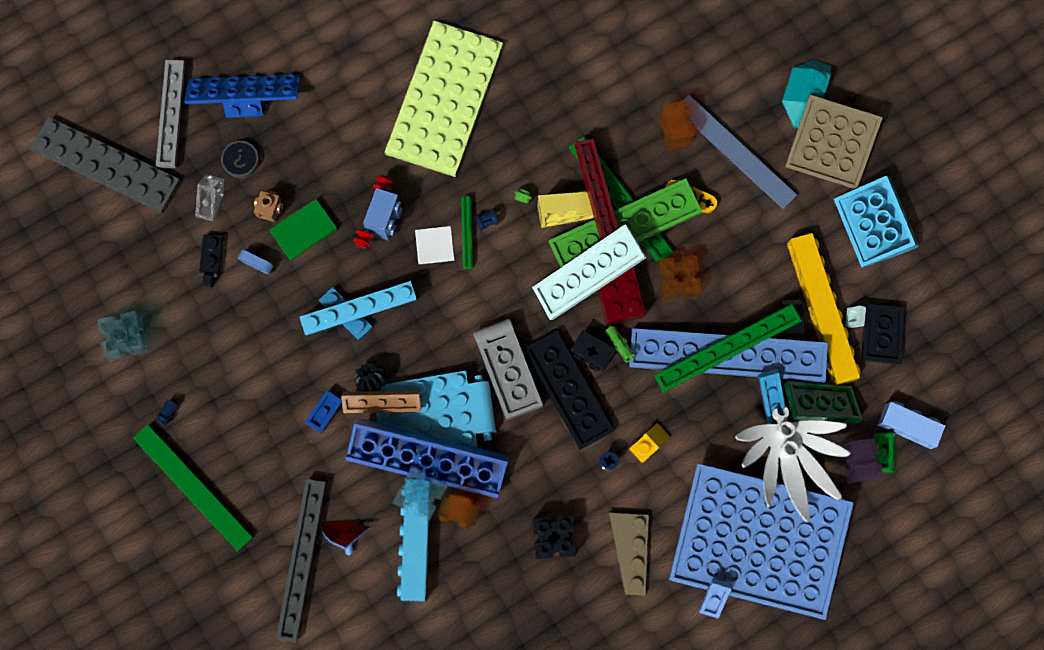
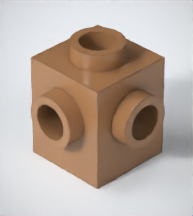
(268, 205)

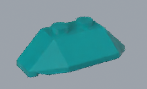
(805, 81)

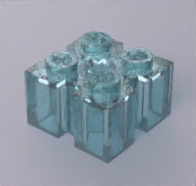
(113, 329)
(424, 505)

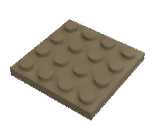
(833, 142)

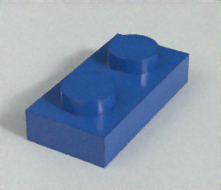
(323, 412)

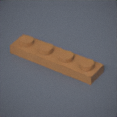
(381, 401)

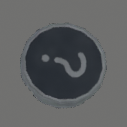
(240, 159)

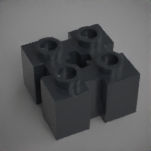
(563, 545)

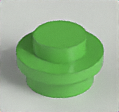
(522, 196)

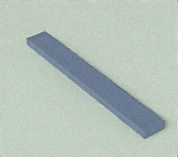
(739, 154)

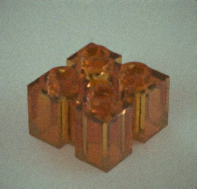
(676, 126)
(670, 286)

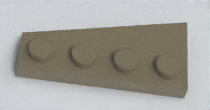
(631, 540)

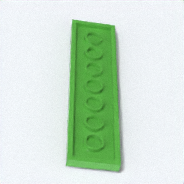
(644, 217)

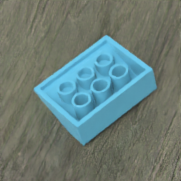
(876, 222)

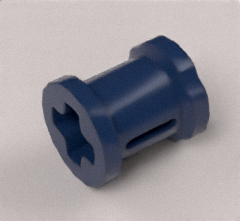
(481, 220)
(614, 458)

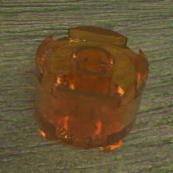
(459, 509)

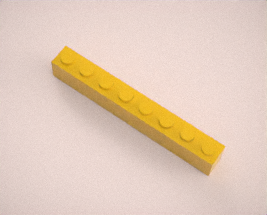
(823, 309)

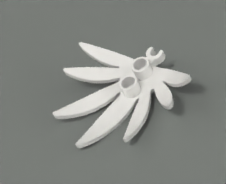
(786, 443)

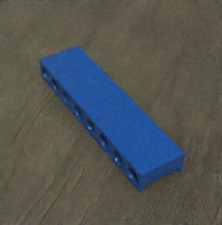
(433, 455)

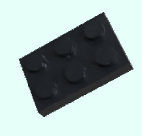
(882, 334)

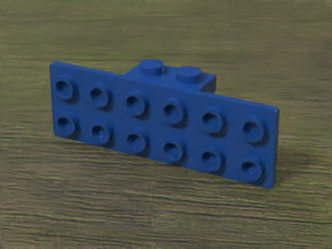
(242, 94)

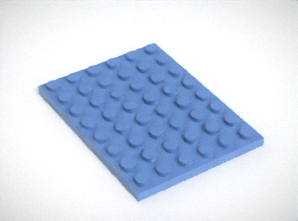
(759, 548)

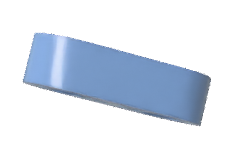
(255, 262)

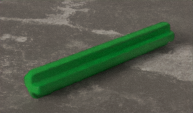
(467, 244)

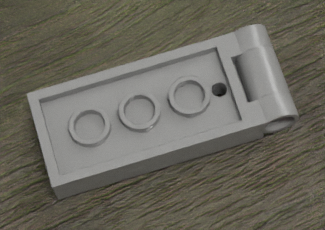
(507, 369)

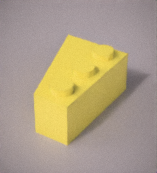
(564, 208)

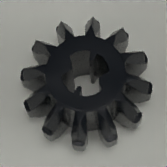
(370, 377)

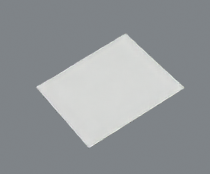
(434, 245)

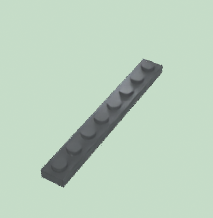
(301, 561)

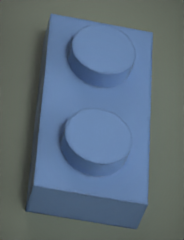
(715, 598)

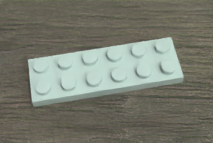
(589, 272)

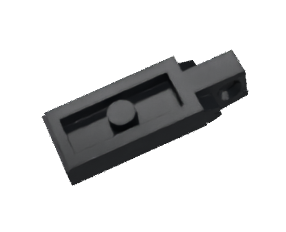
(210, 258)

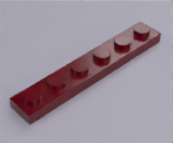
(596, 187)

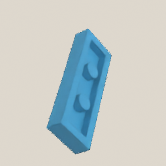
(357, 327)
(771, 394)

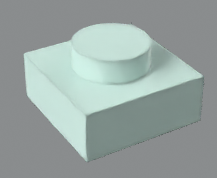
(855, 316)

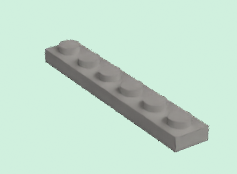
(170, 114)

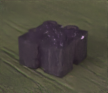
(862, 462)

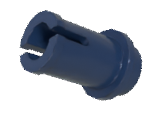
(166, 412)

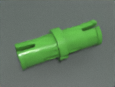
(620, 344)

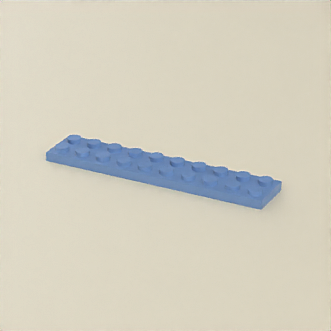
(790, 357)

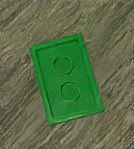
(303, 230)

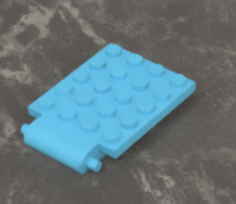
(449, 408)

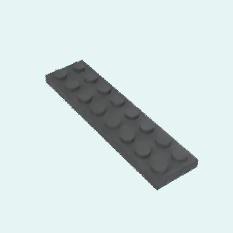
(105, 165)

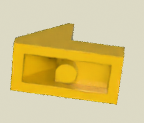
(649, 443)

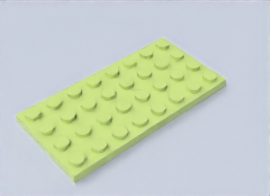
(444, 99)

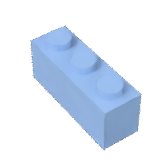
(911, 424)

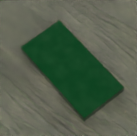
(822, 402)

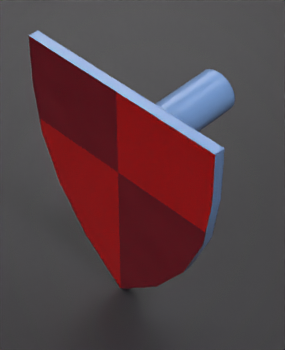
(344, 533)

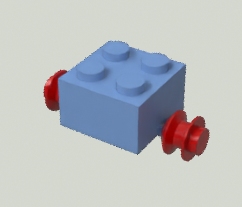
(381, 214)

